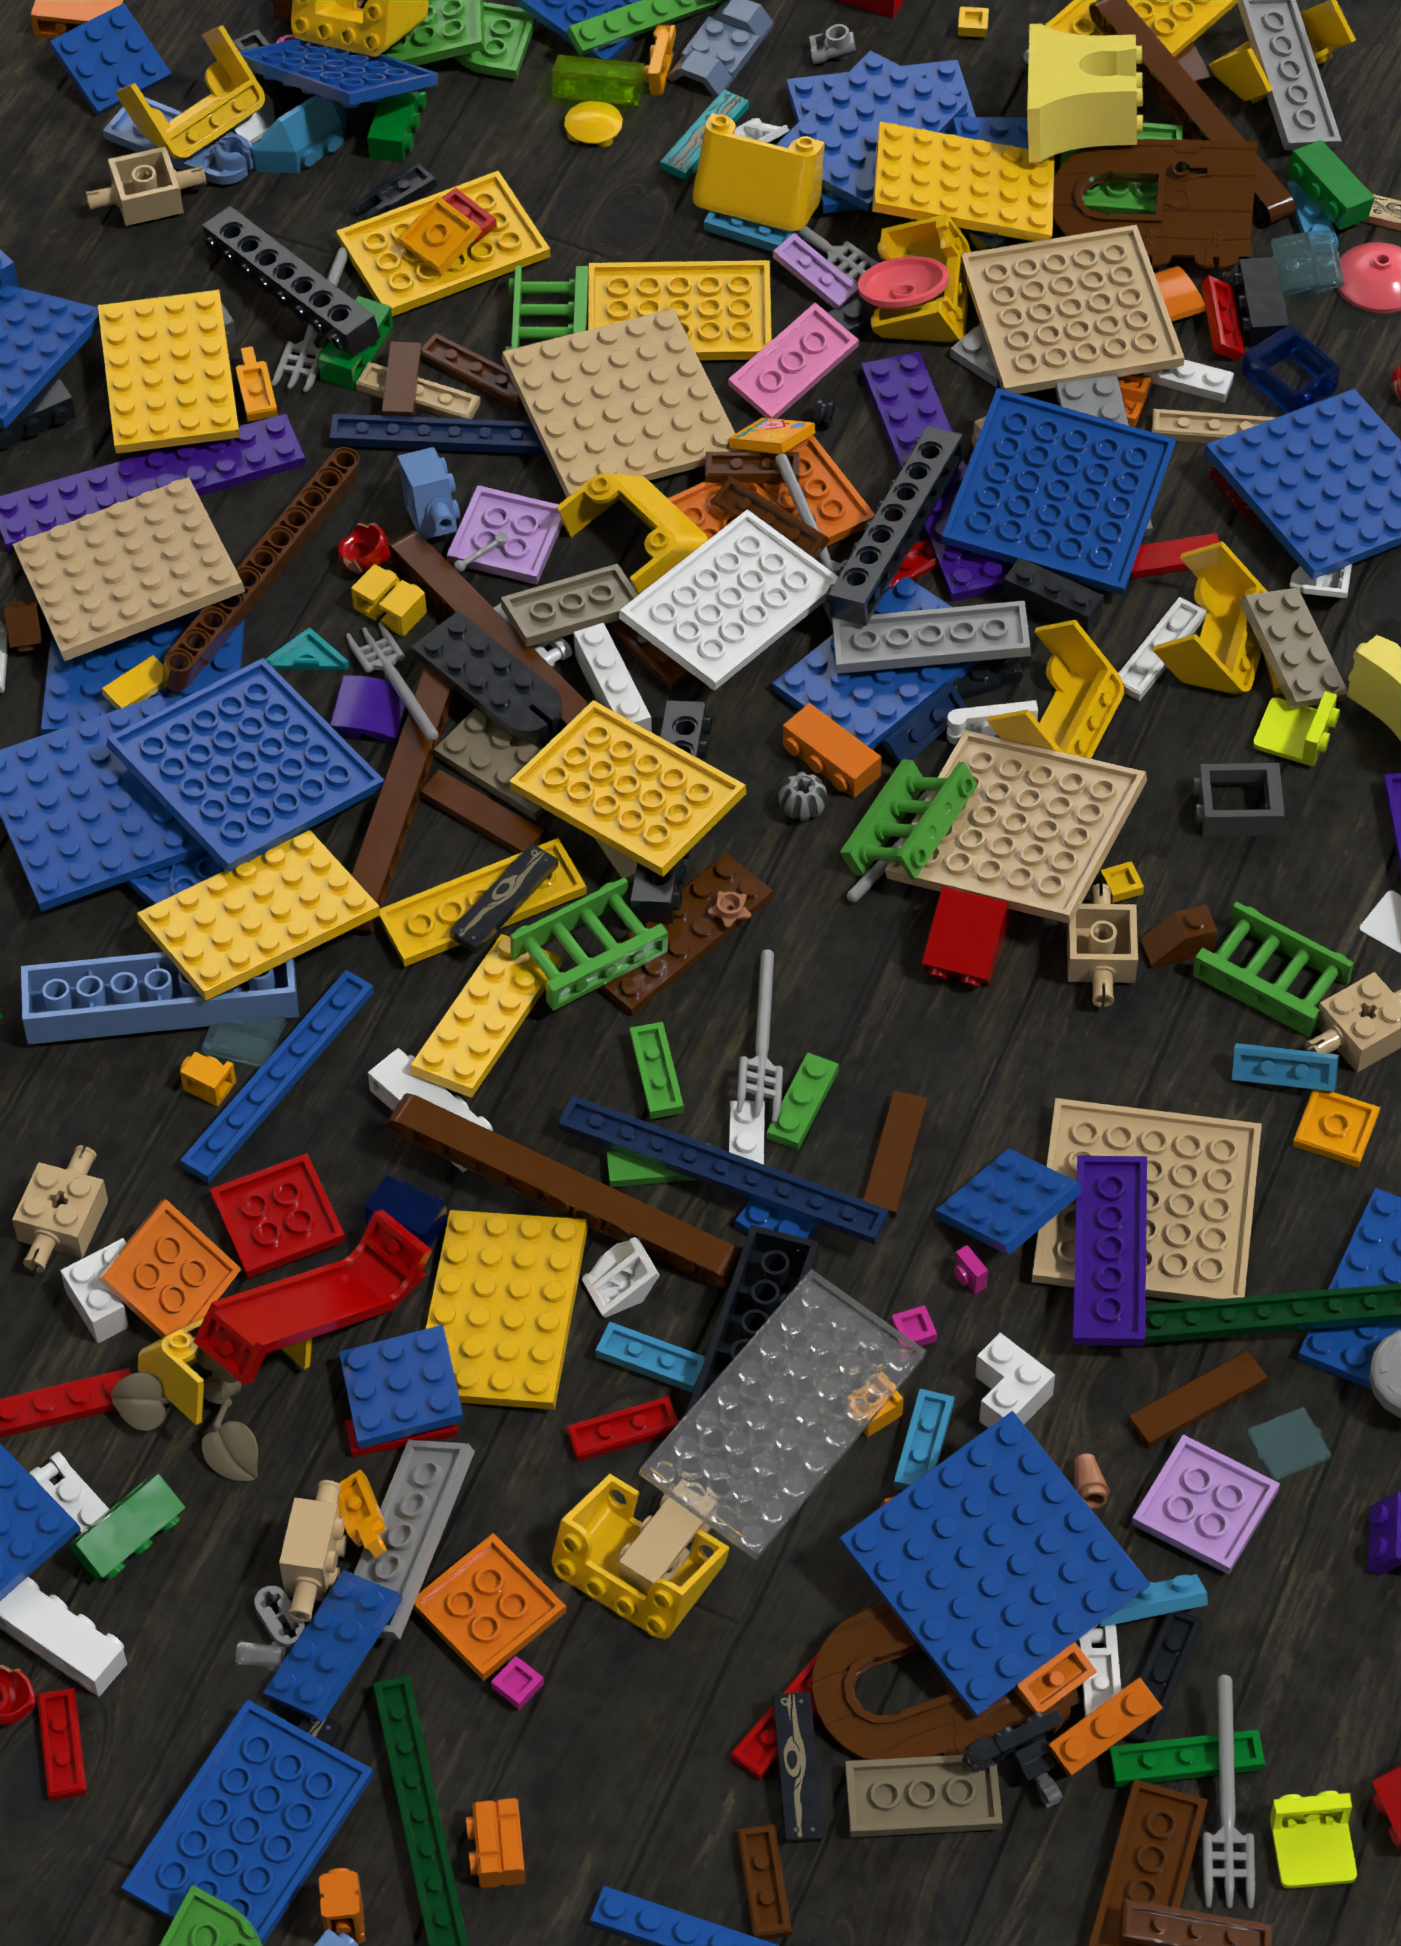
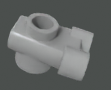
(836, 44)

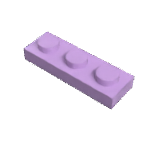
(815, 271)

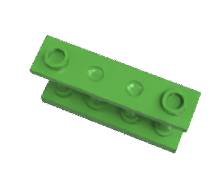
(575, 309)
(890, 807)
(595, 971)
(1260, 994)

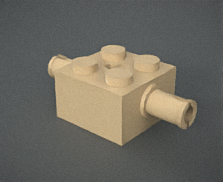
(145, 186)
(1103, 945)
(1360, 1023)
(60, 1209)
(312, 1549)

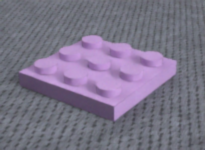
(530, 529)
(1205, 1504)

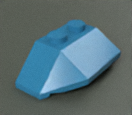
(301, 137)

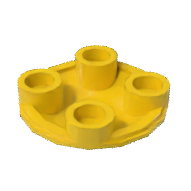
(593, 123)

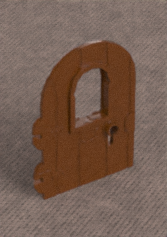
(1194, 214)
(925, 1730)

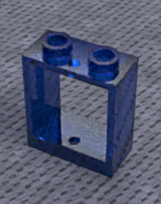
(1275, 349)

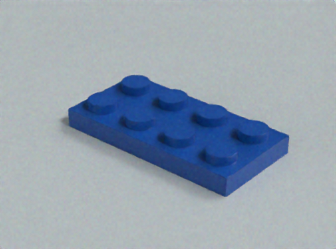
(333, 1646)

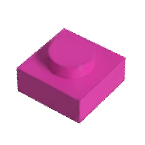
(970, 1270)
(915, 1325)
(517, 1682)

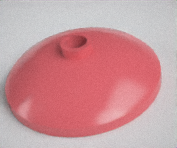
(1372, 277)
(903, 282)

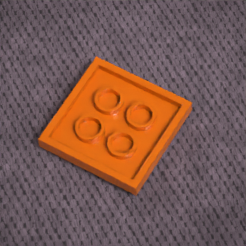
(169, 1271)
(488, 1606)

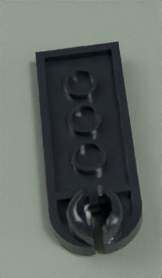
(491, 678)

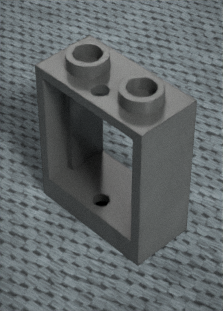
(1239, 822)

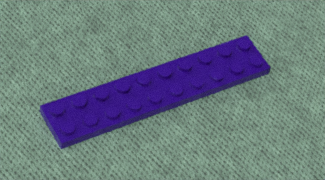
(905, 408)
(261, 451)

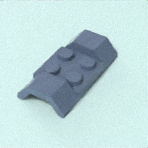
(723, 45)

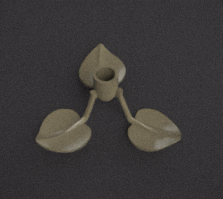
(227, 1450)

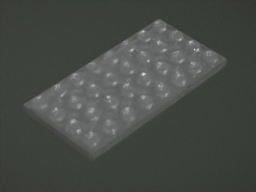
(782, 1414)

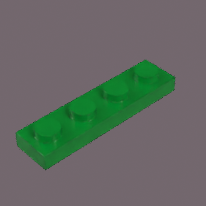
(1182, 1758)

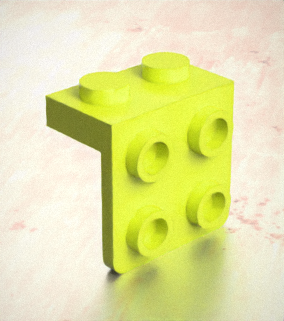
(1297, 732)
(1313, 1840)

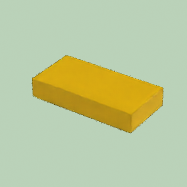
(136, 684)

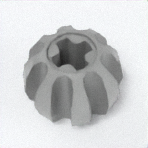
(802, 796)

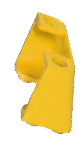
(356, 29)
(589, 1552)

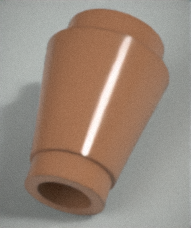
(1090, 1481)

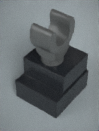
(1035, 1765)

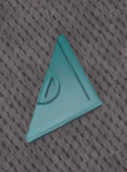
(307, 652)

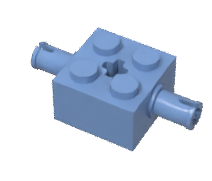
(428, 492)

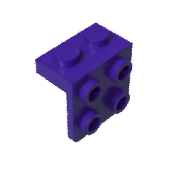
(1385, 1535)

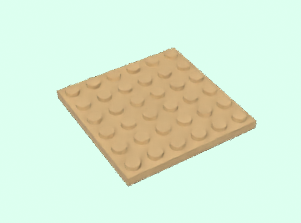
(1071, 309)
(620, 400)
(127, 568)
(1030, 826)
(1196, 1195)

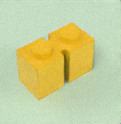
(383, 592)

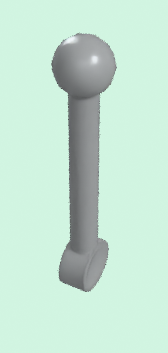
(500, 539)

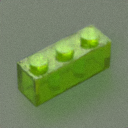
(598, 80)

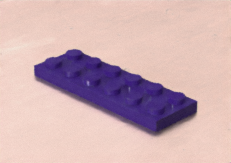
(1110, 1251)

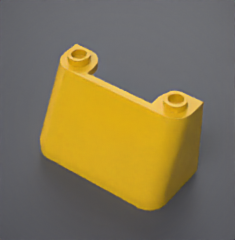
(758, 178)
(946, 315)

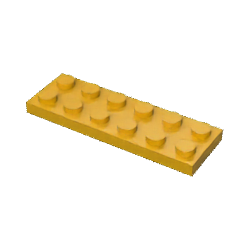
(423, 921)
(482, 1020)

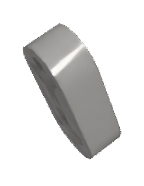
(273, 1622)

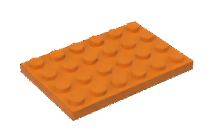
(829, 494)

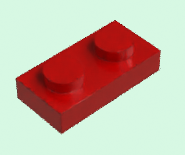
(472, 211)

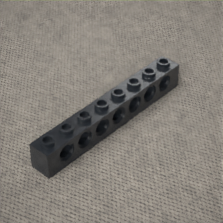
(291, 281)
(895, 526)
(654, 896)

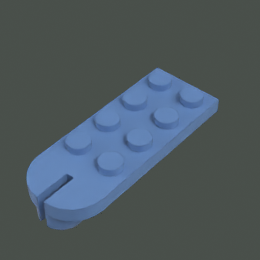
(223, 159)

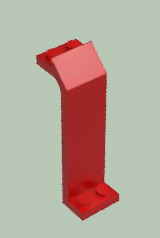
(309, 1304)

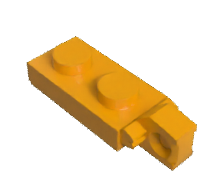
(660, 57)
(255, 387)
(361, 1513)

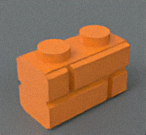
(498, 1843)
(342, 1903)

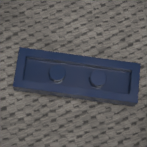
(922, 724)

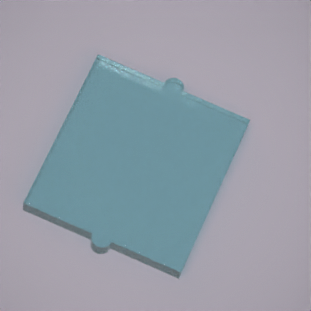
(1289, 1443)

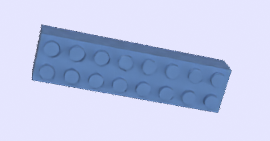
(139, 997)

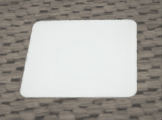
(1385, 921)

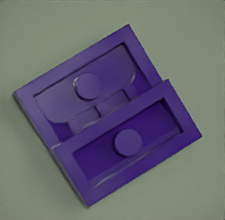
(367, 708)

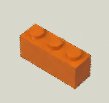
(57, 17)
(831, 751)
(1104, 1726)

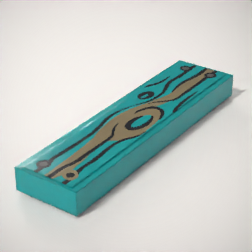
(686, 152)

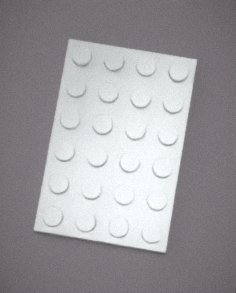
(729, 599)

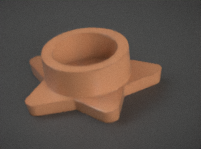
(733, 900)

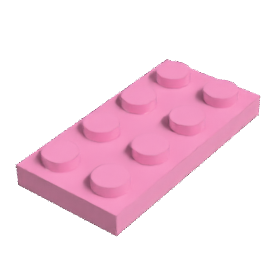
(793, 362)

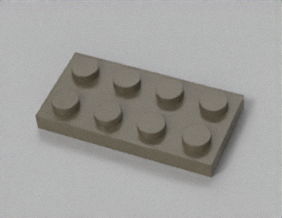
(568, 604)
(1293, 647)
(489, 758)
(920, 1796)

